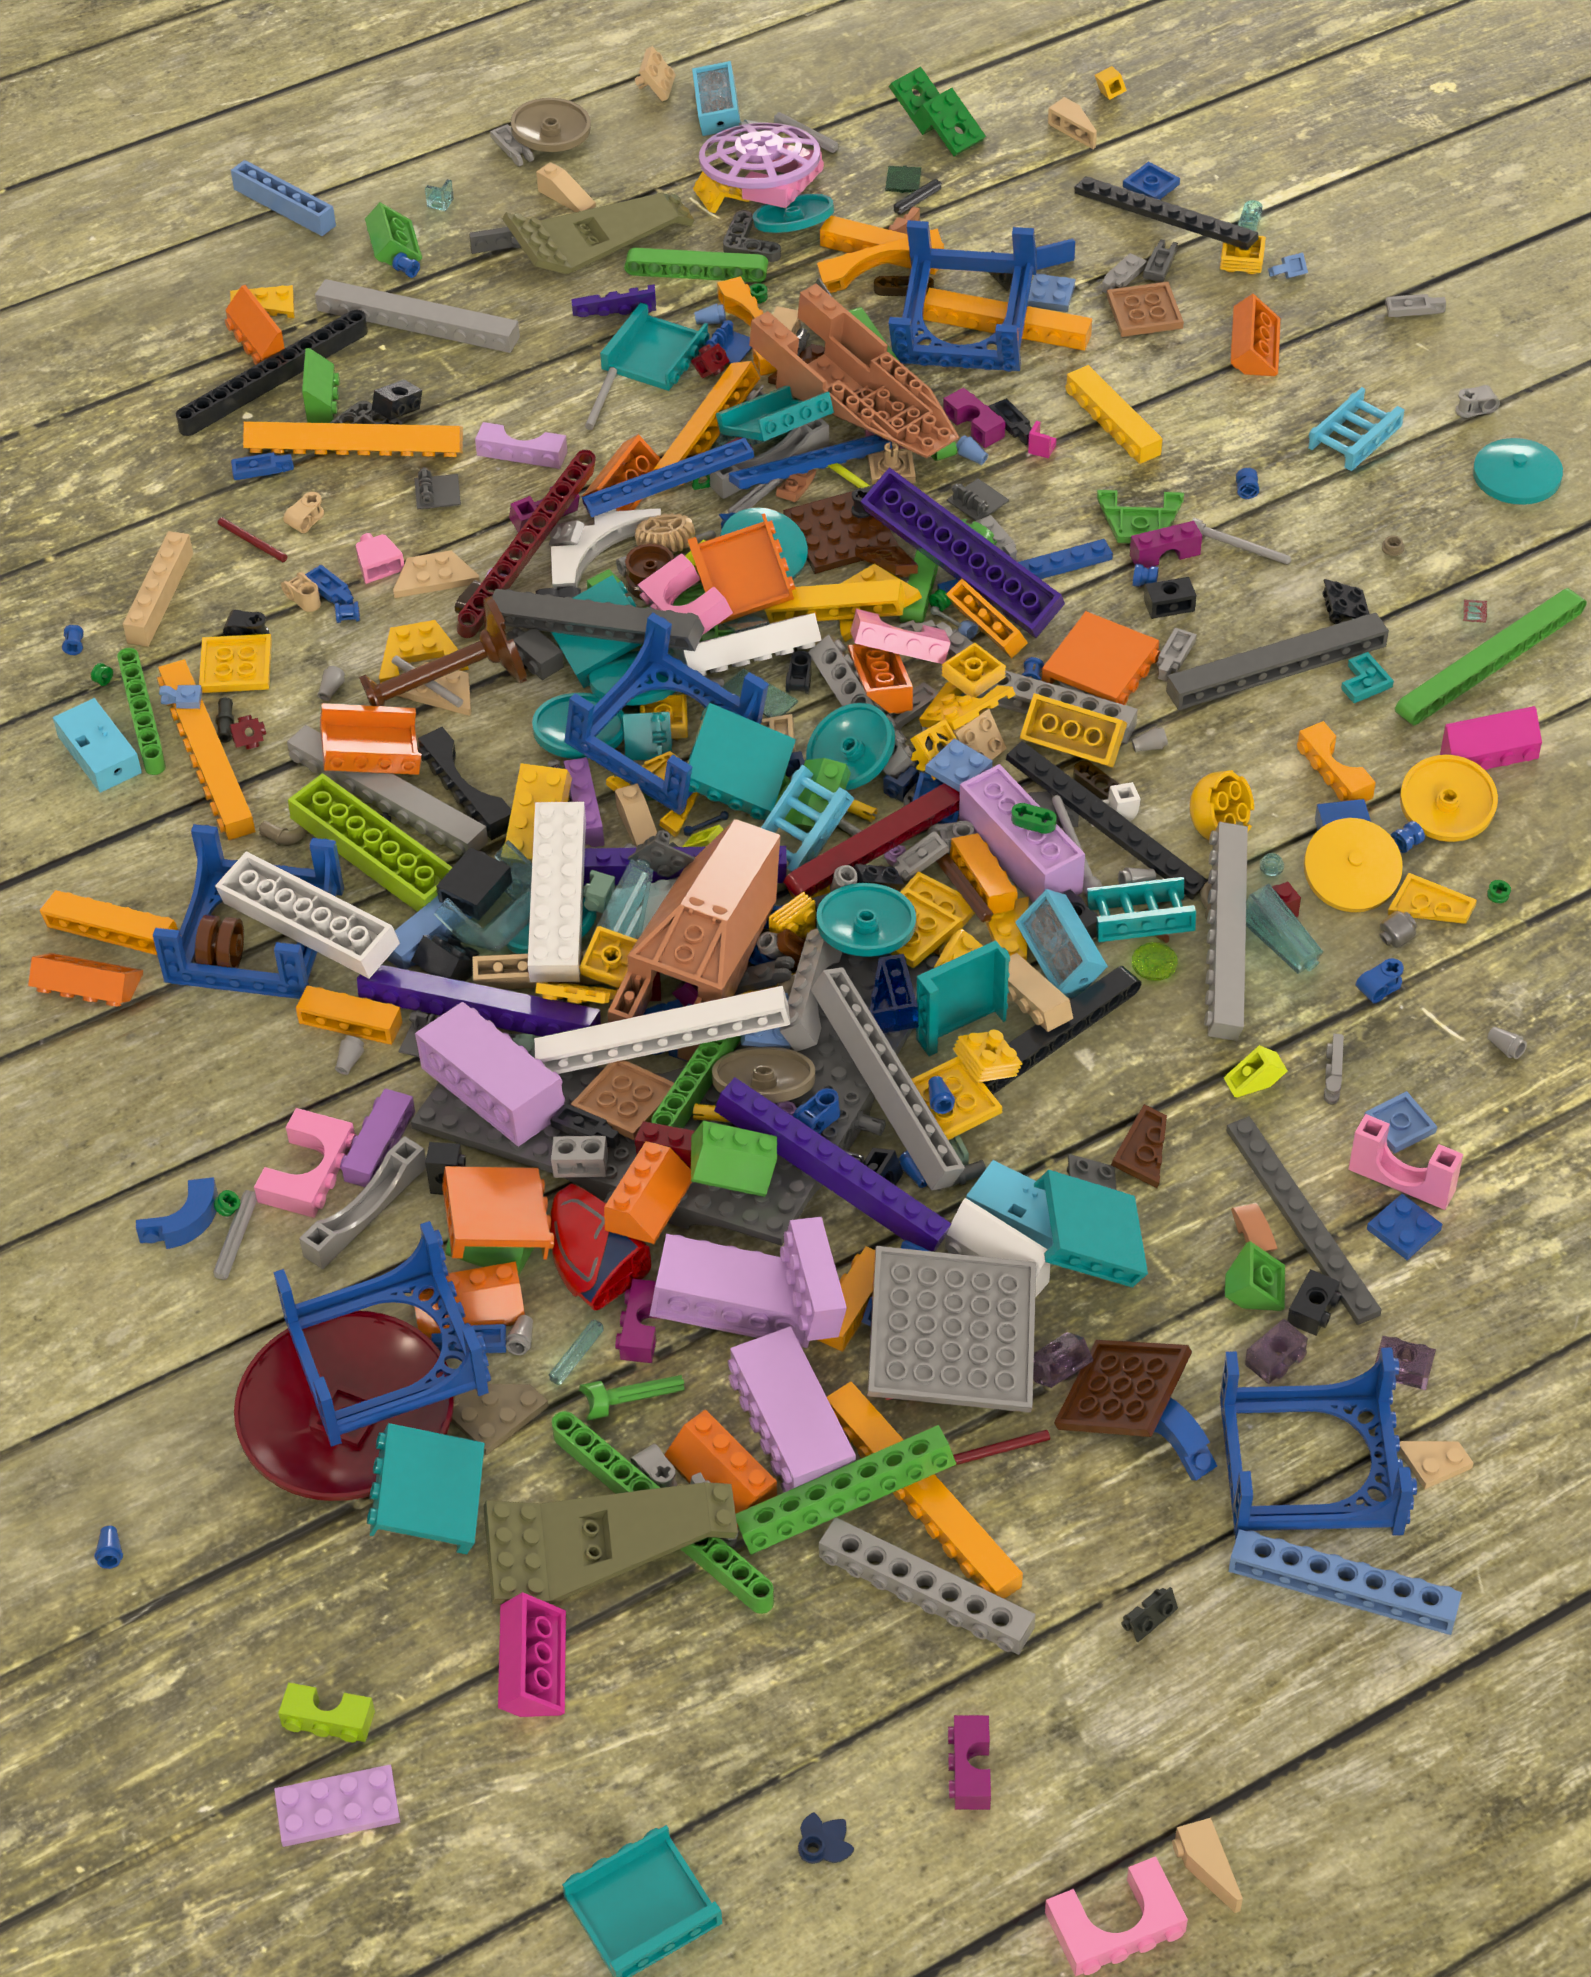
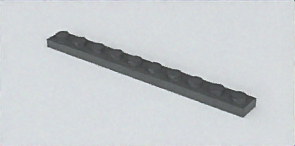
(1303, 1219)

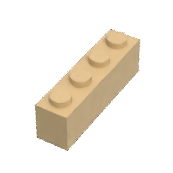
(1037, 995)

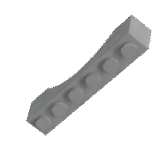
(799, 441)
(802, 1004)
(331, 1235)

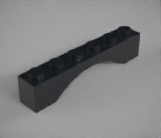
(439, 752)

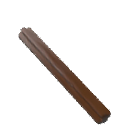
(965, 888)

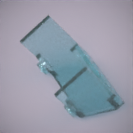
(507, 921)

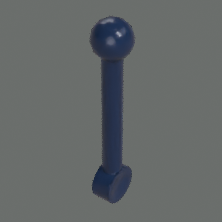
(688, 830)

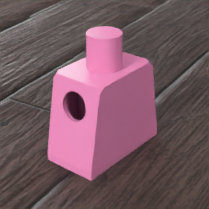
(378, 557)

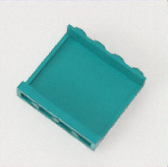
(652, 349)
(772, 414)
(590, 653)
(739, 761)
(961, 993)
(1093, 1229)
(426, 1486)
(641, 1904)

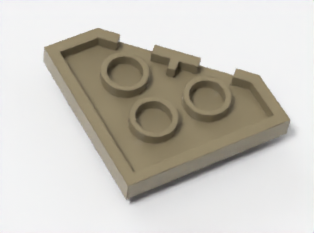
(497, 1414)

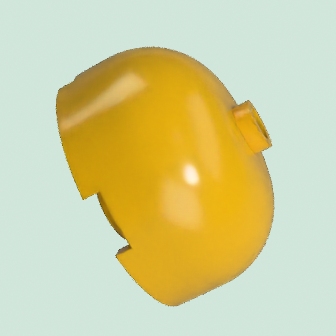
(1220, 798)

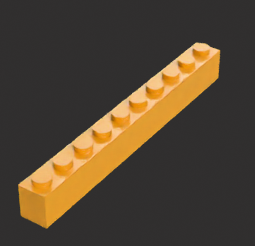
(353, 437)
(208, 757)
(930, 1500)

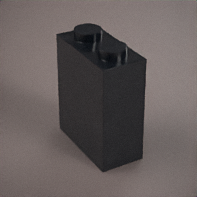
(475, 883)

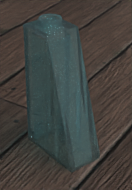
(629, 901)
(1280, 930)

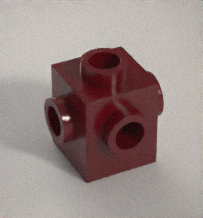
(710, 360)
(239, 736)

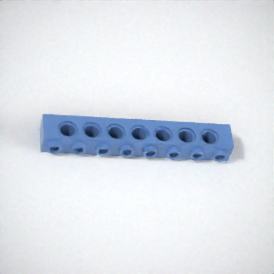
(1352, 1593)

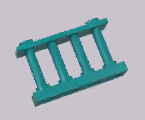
(1141, 923)

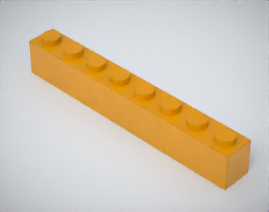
(985, 313)
(703, 426)

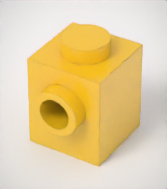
(1110, 82)

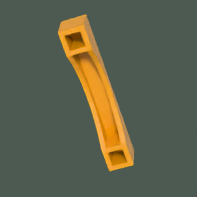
(842, 270)
(738, 301)

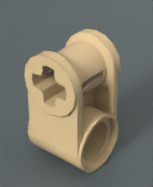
(304, 512)
(302, 592)

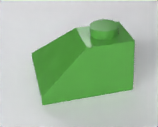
(1256, 1280)

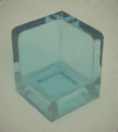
(439, 197)

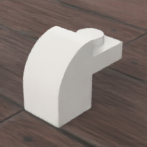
(1124, 800)

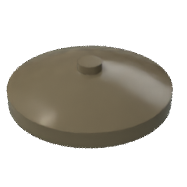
(550, 124)
(770, 1071)

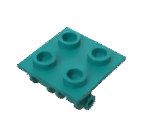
(647, 735)

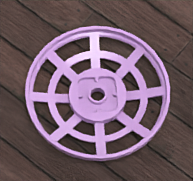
(759, 148)

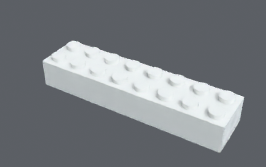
(557, 892)
(308, 914)

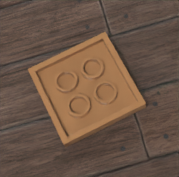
(1145, 309)
(624, 1096)

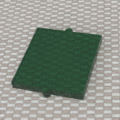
(903, 179)

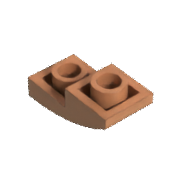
(900, 224)
(795, 486)
(1254, 1226)

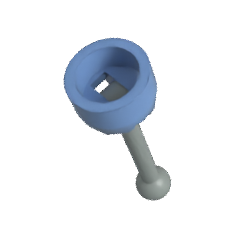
(966, 627)

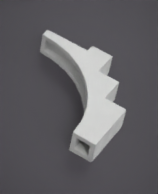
(609, 528)

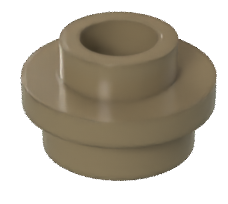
(1393, 545)

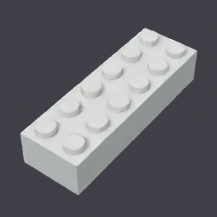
(752, 644)

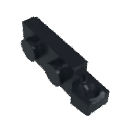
(1015, 421)
(581, 1123)

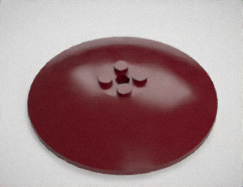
(360, 1360)

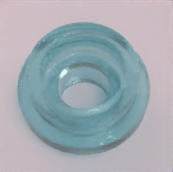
(1272, 864)

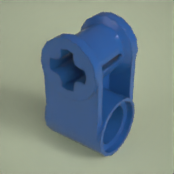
(1381, 980)
(819, 1110)

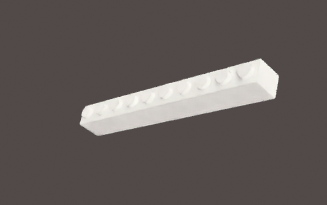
(664, 1031)

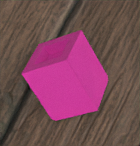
(1039, 443)

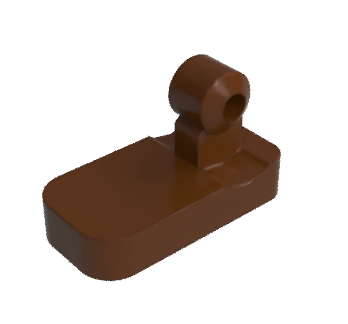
(790, 945)

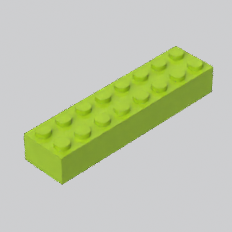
(369, 841)

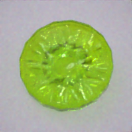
(1154, 961)

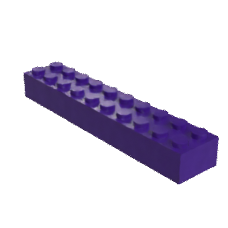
(963, 552)

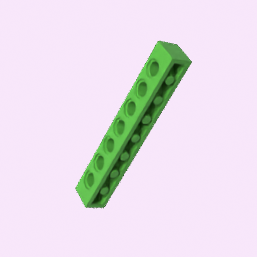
(845, 1489)

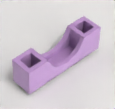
(546, 450)

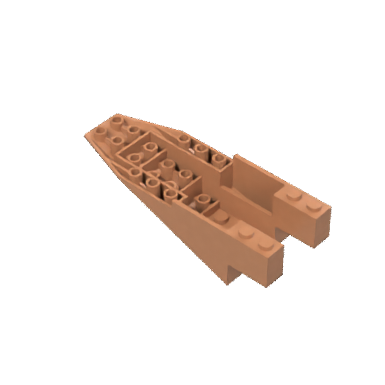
(862, 377)
(706, 922)

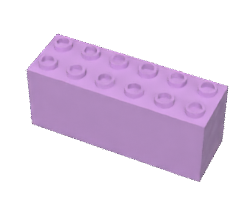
(1028, 857)
(490, 1073)
(724, 1289)
(788, 1409)

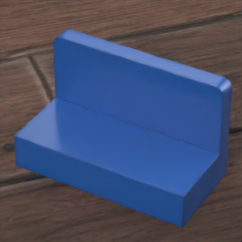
(1055, 253)

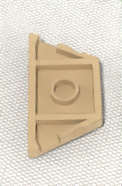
(433, 573)
(455, 682)

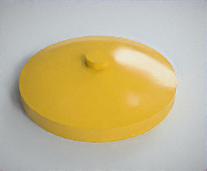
(1449, 797)
(1352, 865)

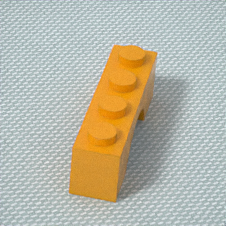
(1348, 782)

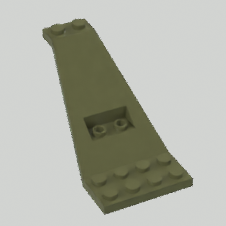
(588, 235)
(548, 1546)

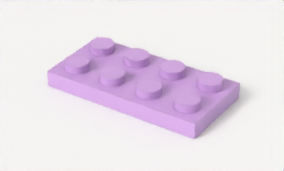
(336, 1805)

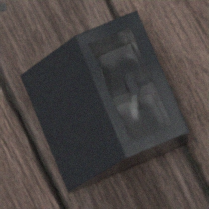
(445, 957)

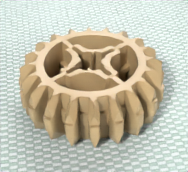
(667, 530)

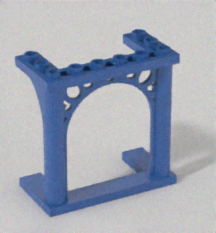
(976, 355)
(588, 720)
(294, 961)
(419, 1272)
(1364, 1393)

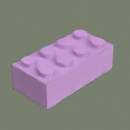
(813, 1279)

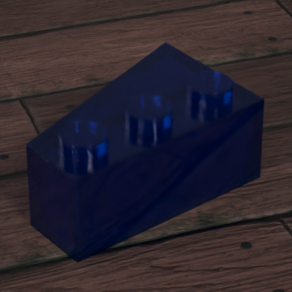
(893, 996)

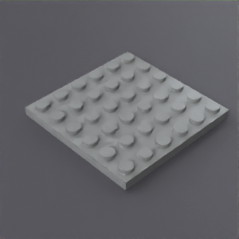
(952, 1329)

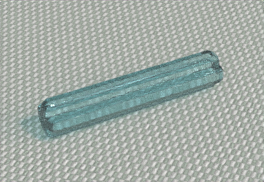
(576, 1352)

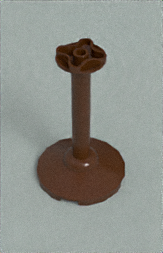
(491, 646)

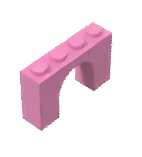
(786, 194)
(673, 579)
(929, 644)
(1375, 1161)
(307, 1191)
(1090, 1947)

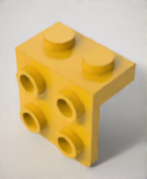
(713, 192)

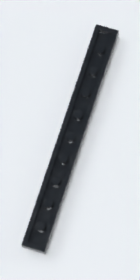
(1166, 213)
(1104, 818)

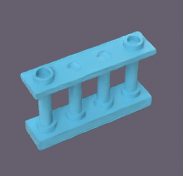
(1364, 444)
(824, 822)

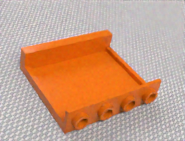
(745, 568)
(1102, 658)
(369, 739)
(496, 1208)

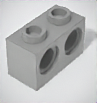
(579, 1156)

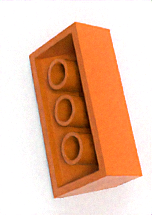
(253, 326)
(1255, 338)
(630, 461)
(883, 678)
(83, 978)
(647, 1194)
(487, 1296)
(710, 1449)

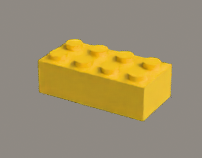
(1073, 730)
(534, 785)

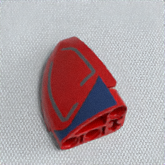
(587, 1257)

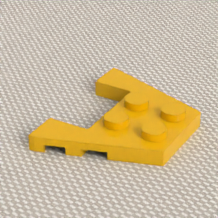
(876, 573)
(414, 644)
(960, 709)
(671, 821)
(574, 992)

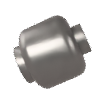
(1398, 929)

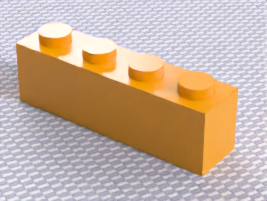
(987, 618)
(983, 872)
(349, 1015)
(857, 1290)

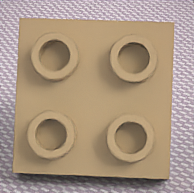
(656, 74)
(897, 459)
(982, 735)

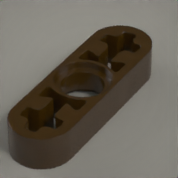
(891, 285)
(1096, 776)

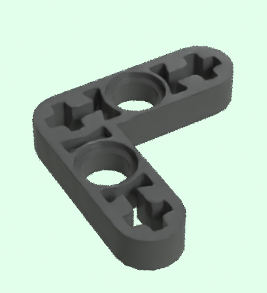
(771, 250)
(363, 414)

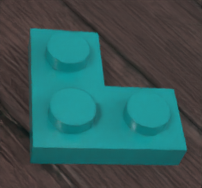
(1369, 678)

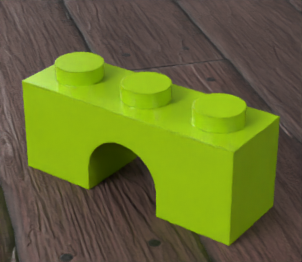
(347, 1721)

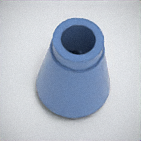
(711, 315)
(970, 449)

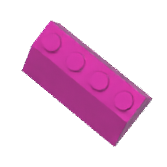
(1495, 738)
(531, 1657)

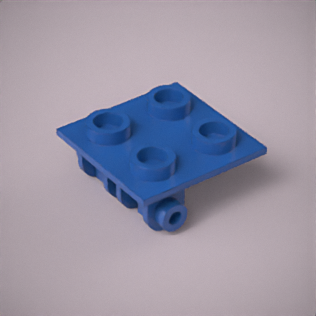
(734, 343)

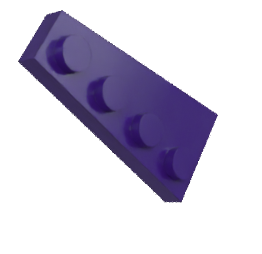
(614, 302)

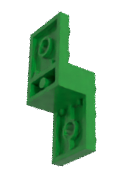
(937, 111)

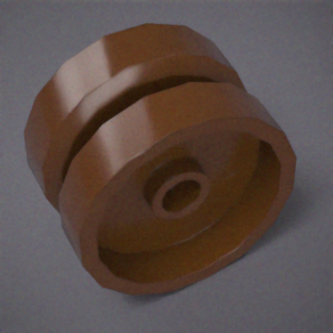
(643, 562)
(219, 941)

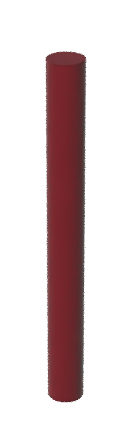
(252, 539)
(1001, 1447)

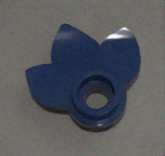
(826, 1837)

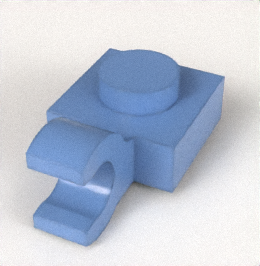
(1291, 266)
(185, 696)

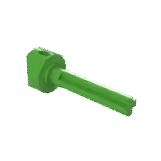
(600, 1399)

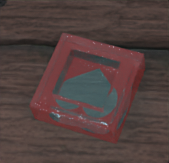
(1475, 611)

